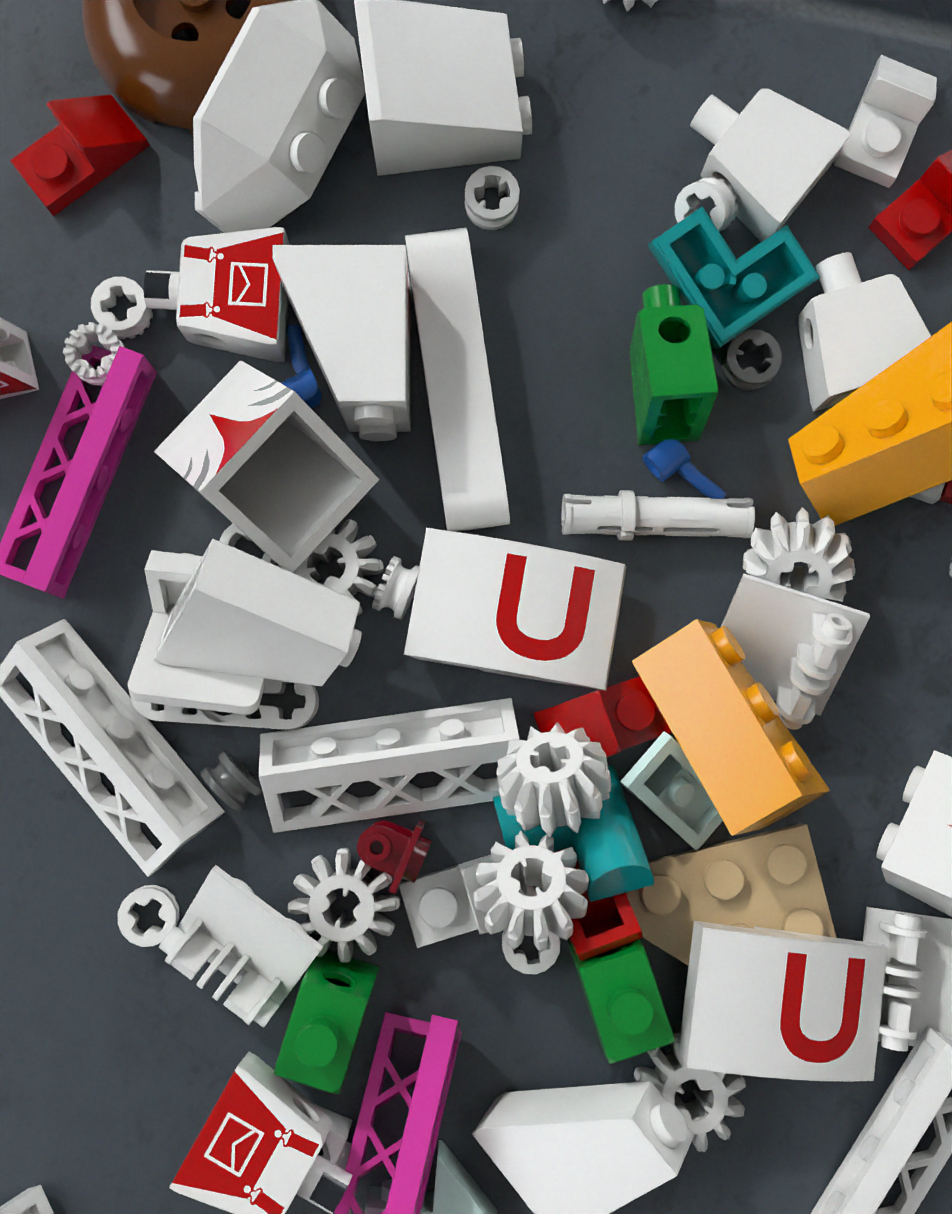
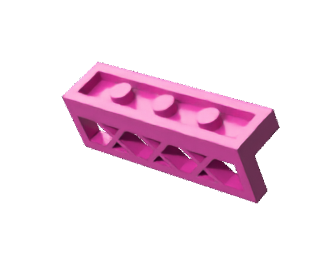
(87, 474)
(424, 1115)

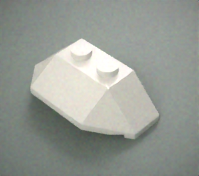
(274, 115)

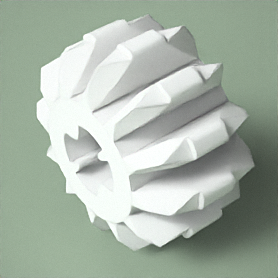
(816, 545)
(351, 562)
(553, 779)
(365, 913)
(531, 915)
(711, 1103)

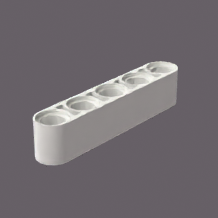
(457, 380)

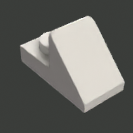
(887, 121)
(443, 903)

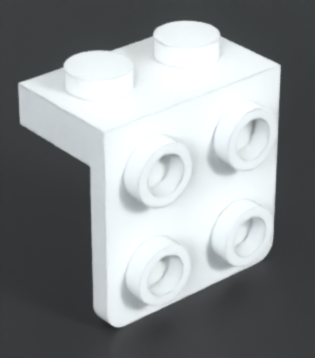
(181, 686)

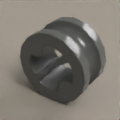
(754, 342)
(231, 781)

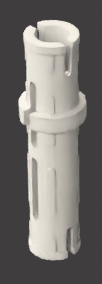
(645, 515)

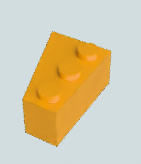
(883, 437)
(728, 728)

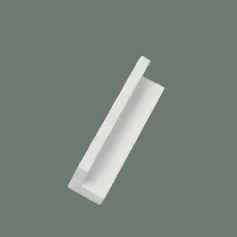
(108, 738)
(388, 754)
(892, 1134)

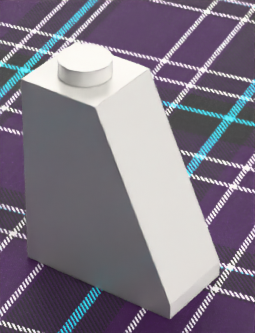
(258, 621)
(585, 1145)

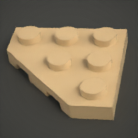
(738, 883)

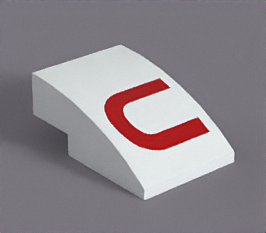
(515, 609)
(782, 1004)

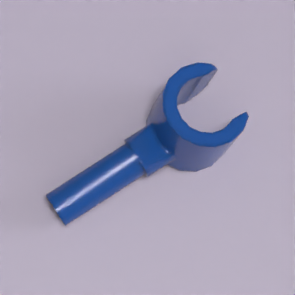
(304, 381)
(672, 457)

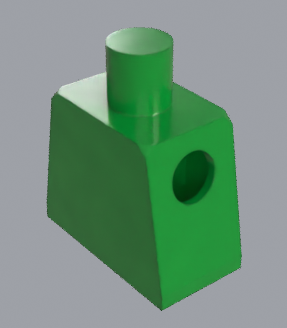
(671, 368)
(623, 1002)
(326, 1022)

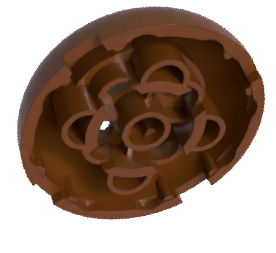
(151, 69)

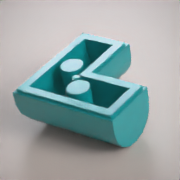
(727, 288)
(604, 847)

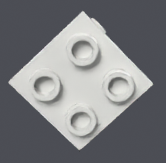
(793, 644)
(242, 941)
(916, 974)

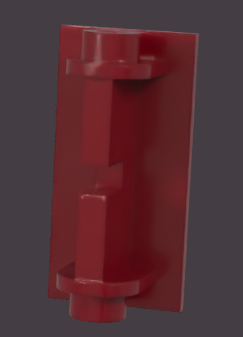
(394, 850)

